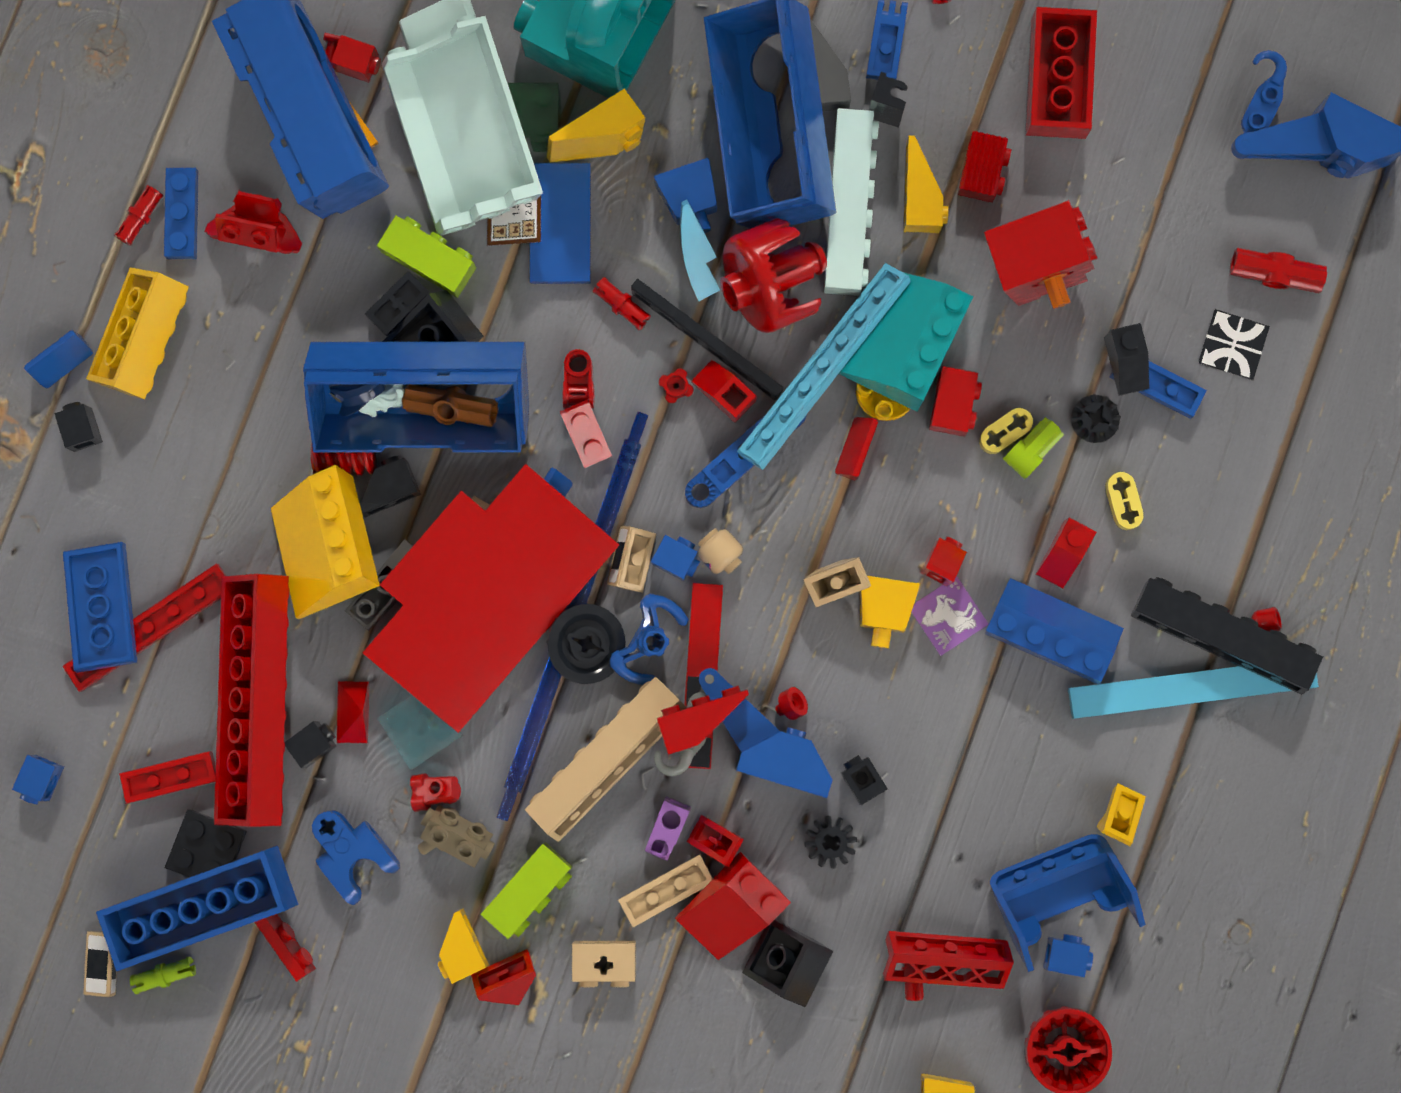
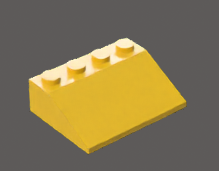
(324, 542)

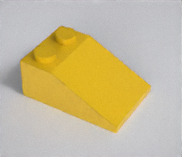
(599, 132)

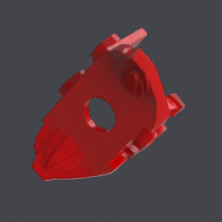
(255, 223)

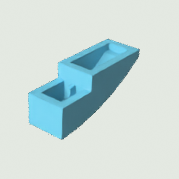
(696, 253)

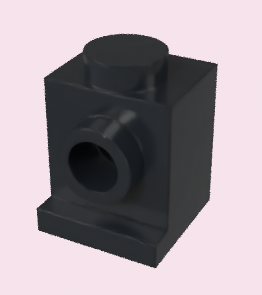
(873, 785)

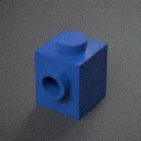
(676, 557)
(1068, 956)

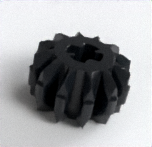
(828, 852)

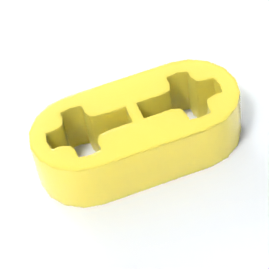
(1010, 436)
(1131, 499)

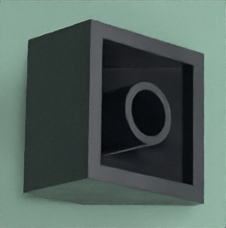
(787, 962)

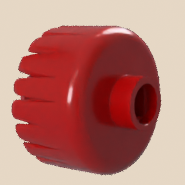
(756, 279)

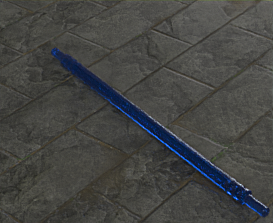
(551, 677)

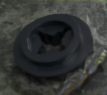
(1082, 422)

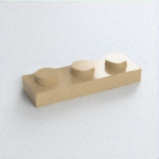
(665, 890)

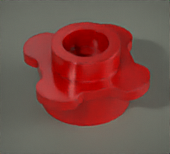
(678, 377)

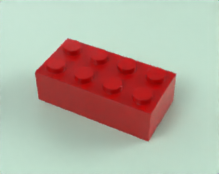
(1061, 72)

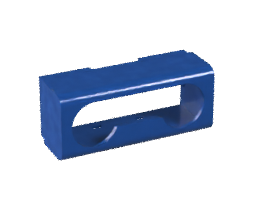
(304, 104)
(750, 115)
(415, 364)

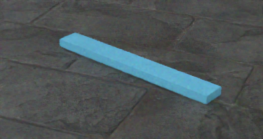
(824, 366)
(1170, 691)

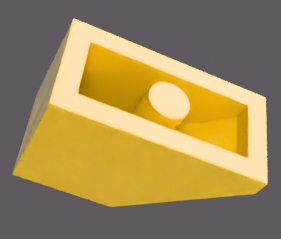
(461, 950)

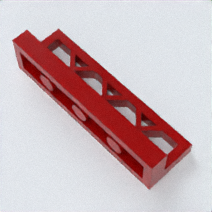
(951, 955)

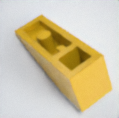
(922, 196)

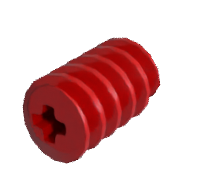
(344, 460)

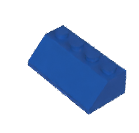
(1054, 631)

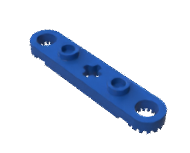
(722, 471)

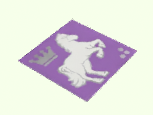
(948, 616)

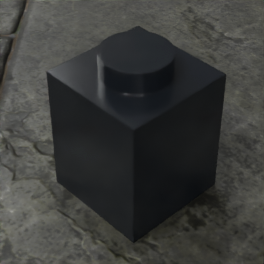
(78, 426)
(311, 743)

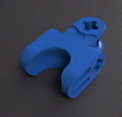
(346, 848)

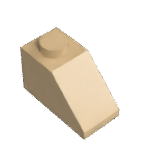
(836, 581)

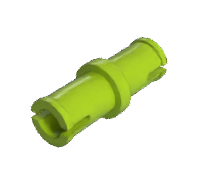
(162, 975)

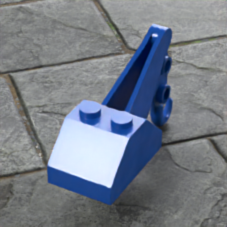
(1336, 134)

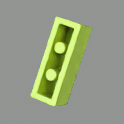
(427, 255)
(527, 891)

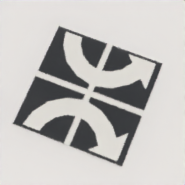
(1233, 344)

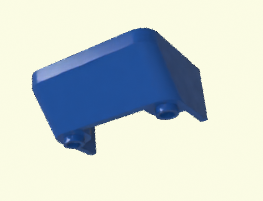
(1060, 882)

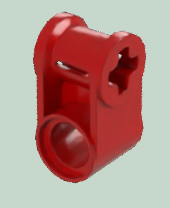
(578, 385)

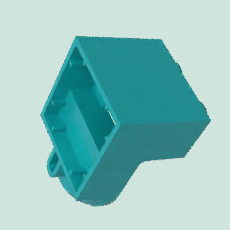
(591, 39)

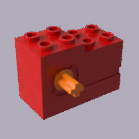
(1042, 254)

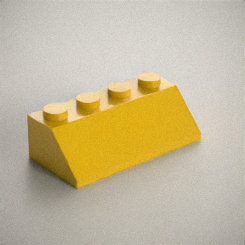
(138, 332)

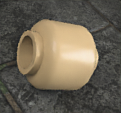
(720, 551)

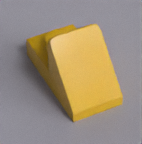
(1122, 814)

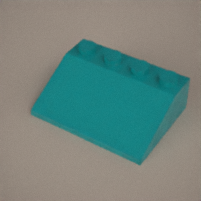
(910, 342)

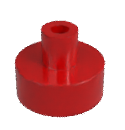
(792, 704)

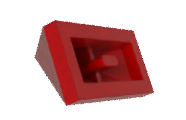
(352, 712)
(715, 840)
(505, 980)

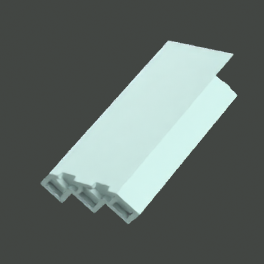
(459, 117)

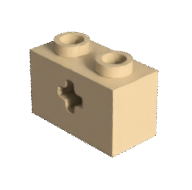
(587, 953)

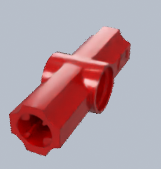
(1278, 270)

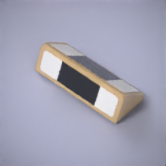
(631, 559)
(99, 967)

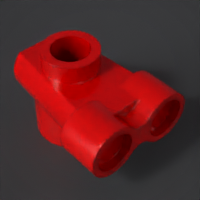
(433, 790)

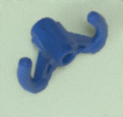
(660, 640)

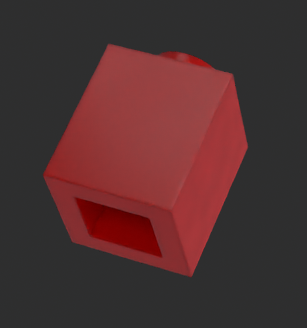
(355, 59)

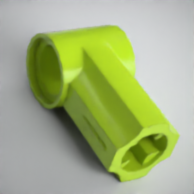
(1029, 452)

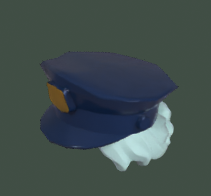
(367, 397)

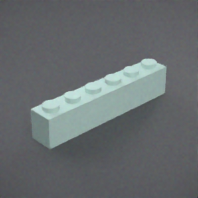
(851, 191)

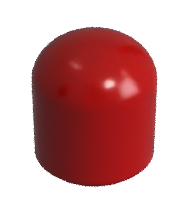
(1268, 619)

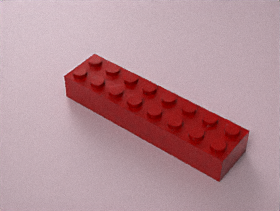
(251, 700)

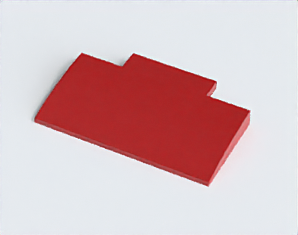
(484, 593)

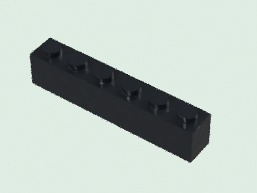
(1227, 636)

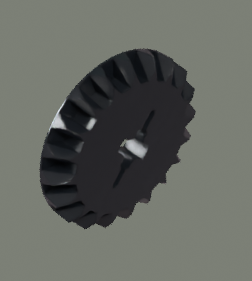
(566, 654)

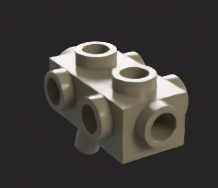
(455, 836)

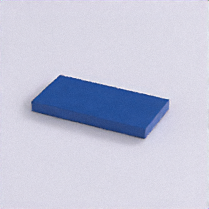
(565, 225)
(99, 607)

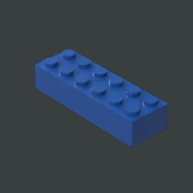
(197, 908)

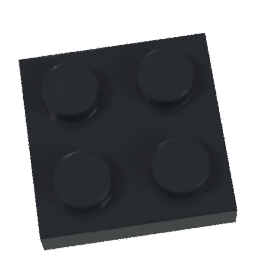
(203, 845)

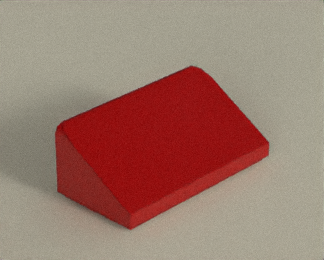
(856, 447)

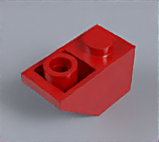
(724, 390)

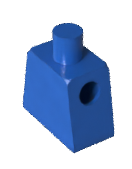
(690, 183)

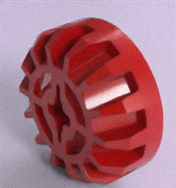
(1096, 1051)

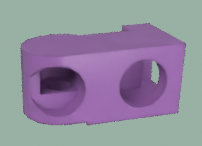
(667, 828)

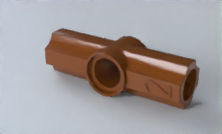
(450, 405)

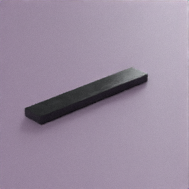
(706, 339)

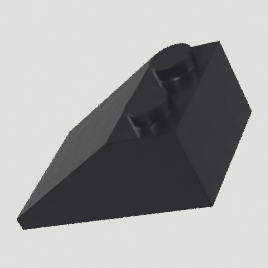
(436, 320)

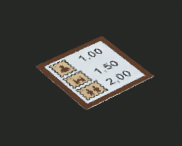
(516, 226)

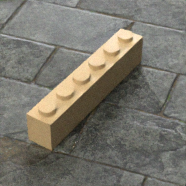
(602, 762)

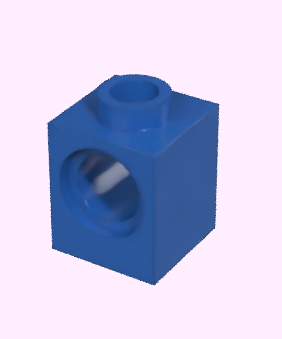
(37, 779)

